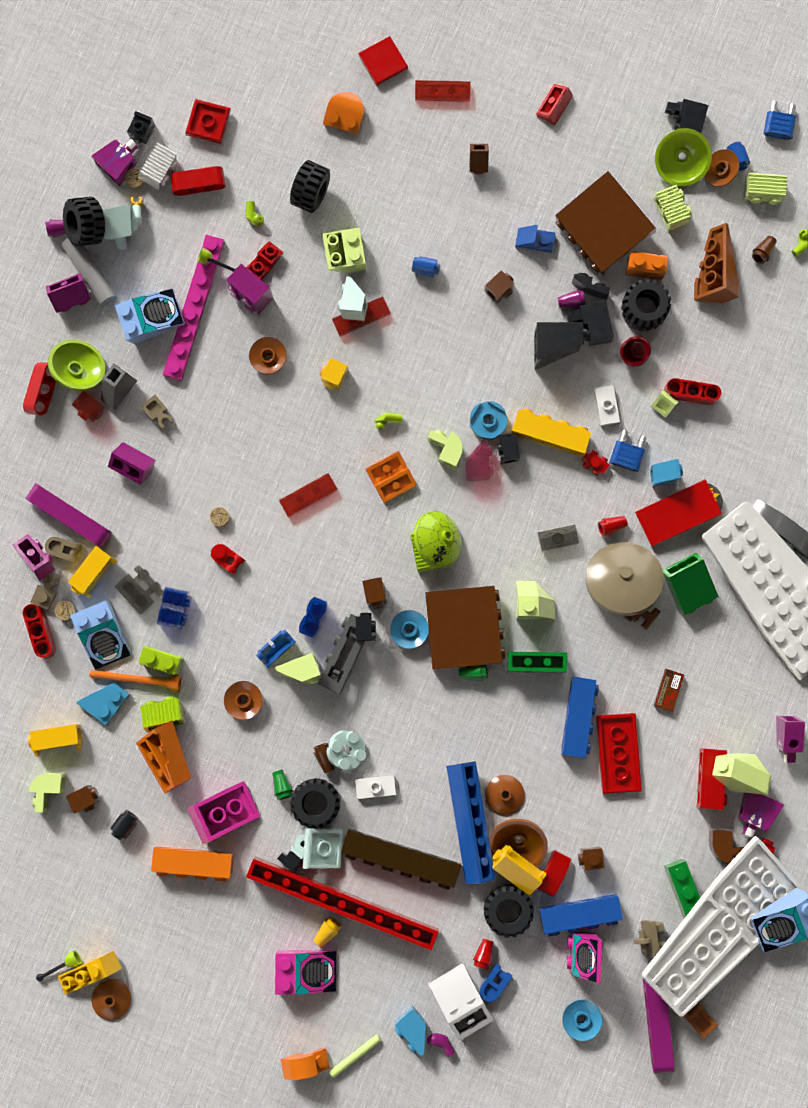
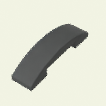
(784, 527)

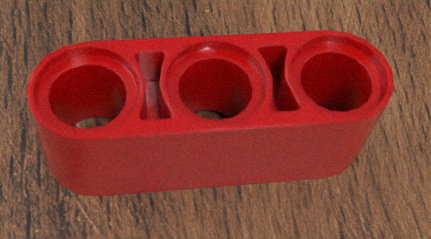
(198, 180)
(700, 387)
(39, 390)
(32, 624)

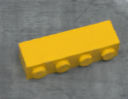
(551, 432)

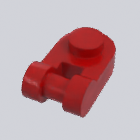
(221, 554)

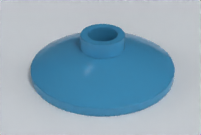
(402, 621)
(582, 1030)

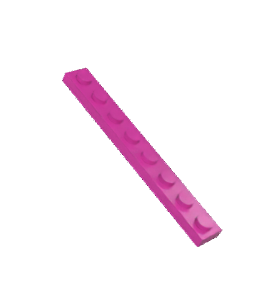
(193, 311)

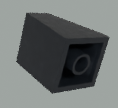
(556, 341)

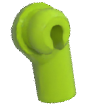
(252, 216)
(802, 243)
(387, 417)

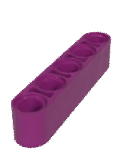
(68, 515)
(658, 1031)

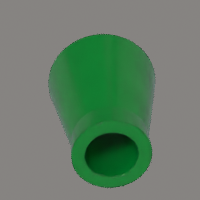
(475, 673)
(282, 787)

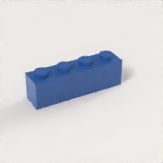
(578, 717)
(580, 914)

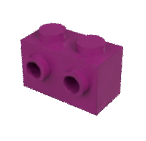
(68, 293)
(131, 463)
(34, 557)

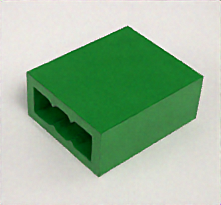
(690, 583)

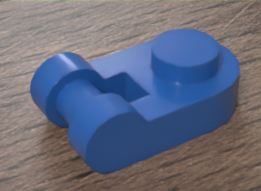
(491, 990)

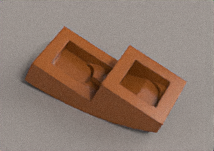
(700, 1020)

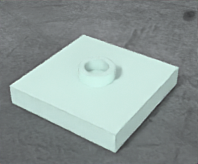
(322, 848)

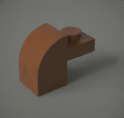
(721, 845)

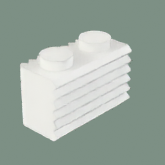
(158, 166)

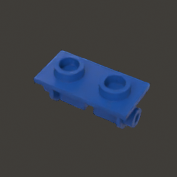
(282, 642)

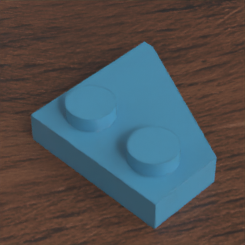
(104, 702)

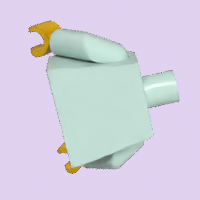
(122, 222)

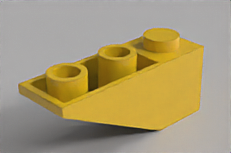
(89, 972)

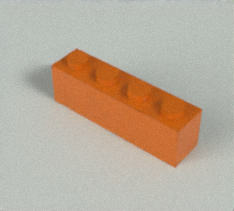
(192, 862)

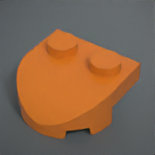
(345, 112)

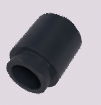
(124, 825)

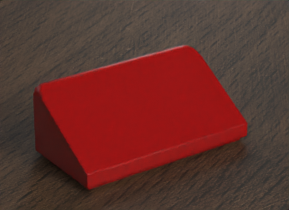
(554, 103)

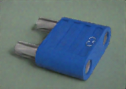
(780, 124)
(628, 455)

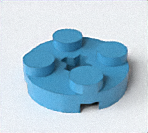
(498, 416)

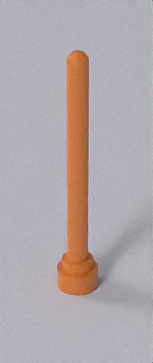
(172, 683)

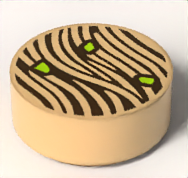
(132, 179)
(219, 516)
(64, 610)

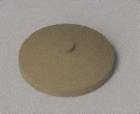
(624, 579)

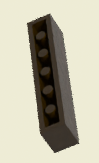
(401, 858)

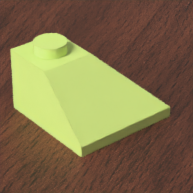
(301, 669)

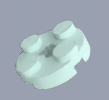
(356, 754)

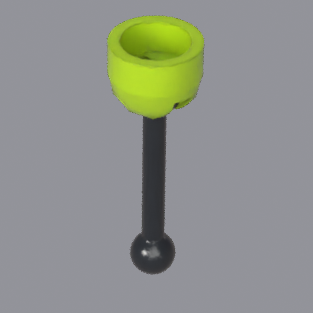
(206, 257)
(71, 960)

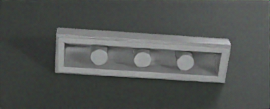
(90, 273)

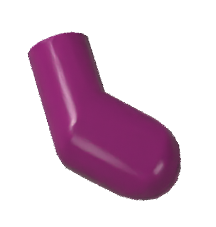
(441, 1040)

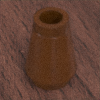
(764, 250)
(321, 756)

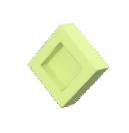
(664, 403)

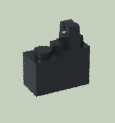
(688, 114)
(596, 321)

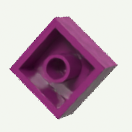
(249, 289)

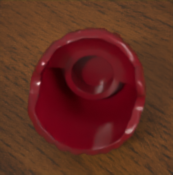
(635, 351)

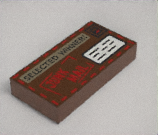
(668, 690)

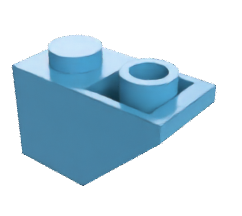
(666, 473)
(412, 1027)

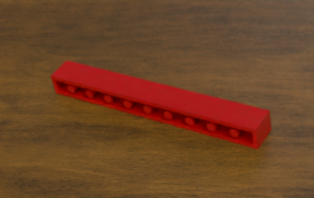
(342, 903)

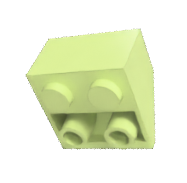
(344, 251)

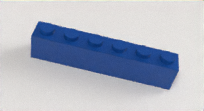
(470, 823)

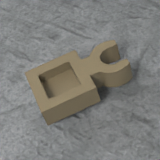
(155, 410)
(44, 595)

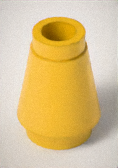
(327, 931)

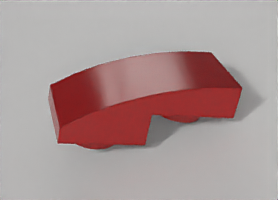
(265, 260)
(555, 873)

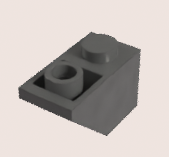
(116, 386)

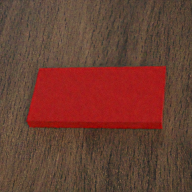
(678, 512)
(618, 753)

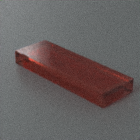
(442, 90)
(376, 310)
(308, 495)

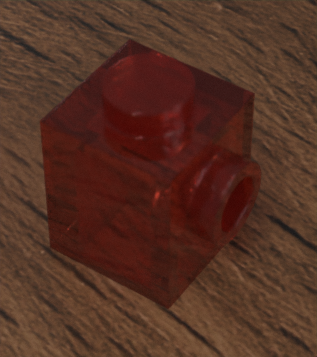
(88, 407)

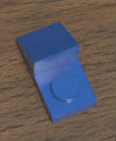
(534, 239)

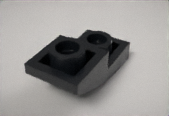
(584, 282)

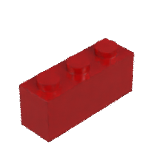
(710, 790)

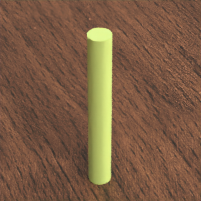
(355, 1056)

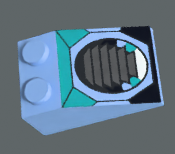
(149, 315)
(101, 634)
(783, 921)

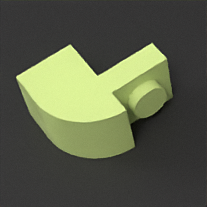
(451, 447)
(44, 785)

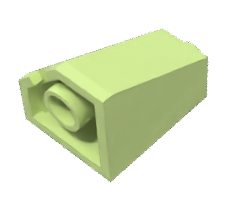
(533, 602)
(742, 773)

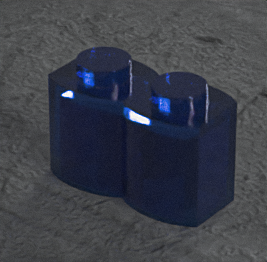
(173, 608)
(316, 612)

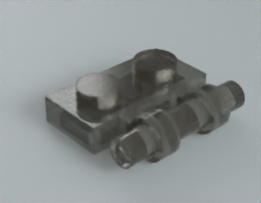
(135, 594)

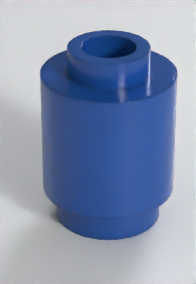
(741, 153)
(425, 266)

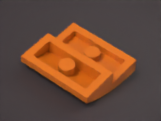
(390, 476)

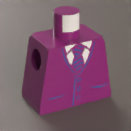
(116, 159)
(790, 730)
(758, 812)

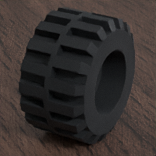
(309, 186)
(83, 221)
(656, 294)
(299, 810)
(508, 928)

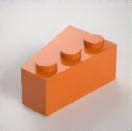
(165, 756)

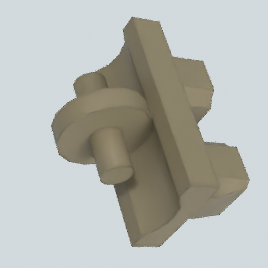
(648, 937)

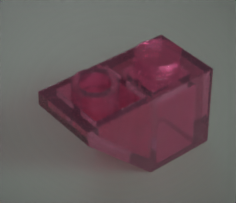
(478, 464)

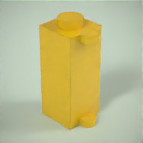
(91, 571)
(55, 738)
(517, 870)

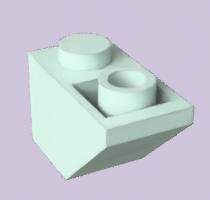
(353, 301)

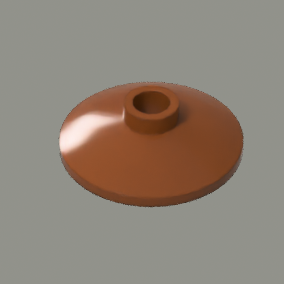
(720, 160)
(267, 346)
(233, 697)
(494, 794)
(118, 992)

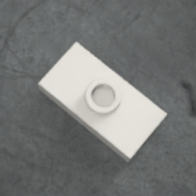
(607, 405)
(375, 787)

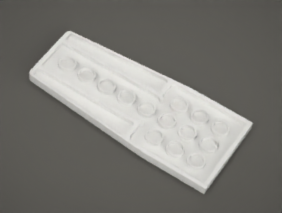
(767, 580)
(718, 928)

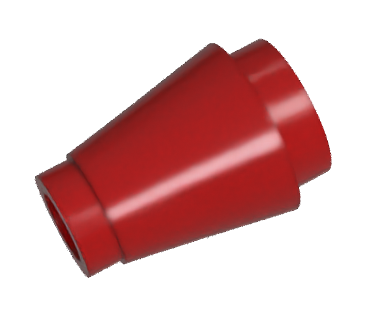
(611, 525)
(484, 954)

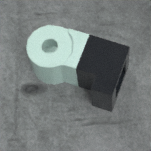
(296, 854)

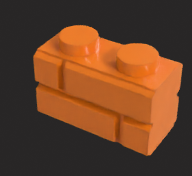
(646, 265)

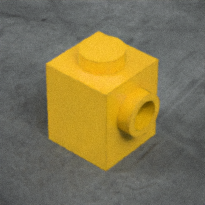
(333, 374)

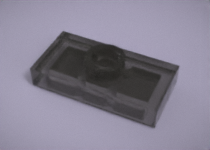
(558, 538)

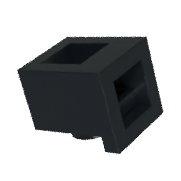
(143, 134)
(508, 449)
(365, 627)

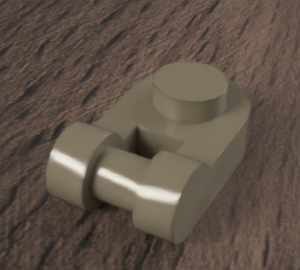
(56, 546)

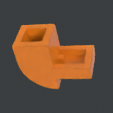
(305, 1065)

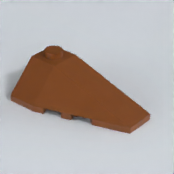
(718, 274)

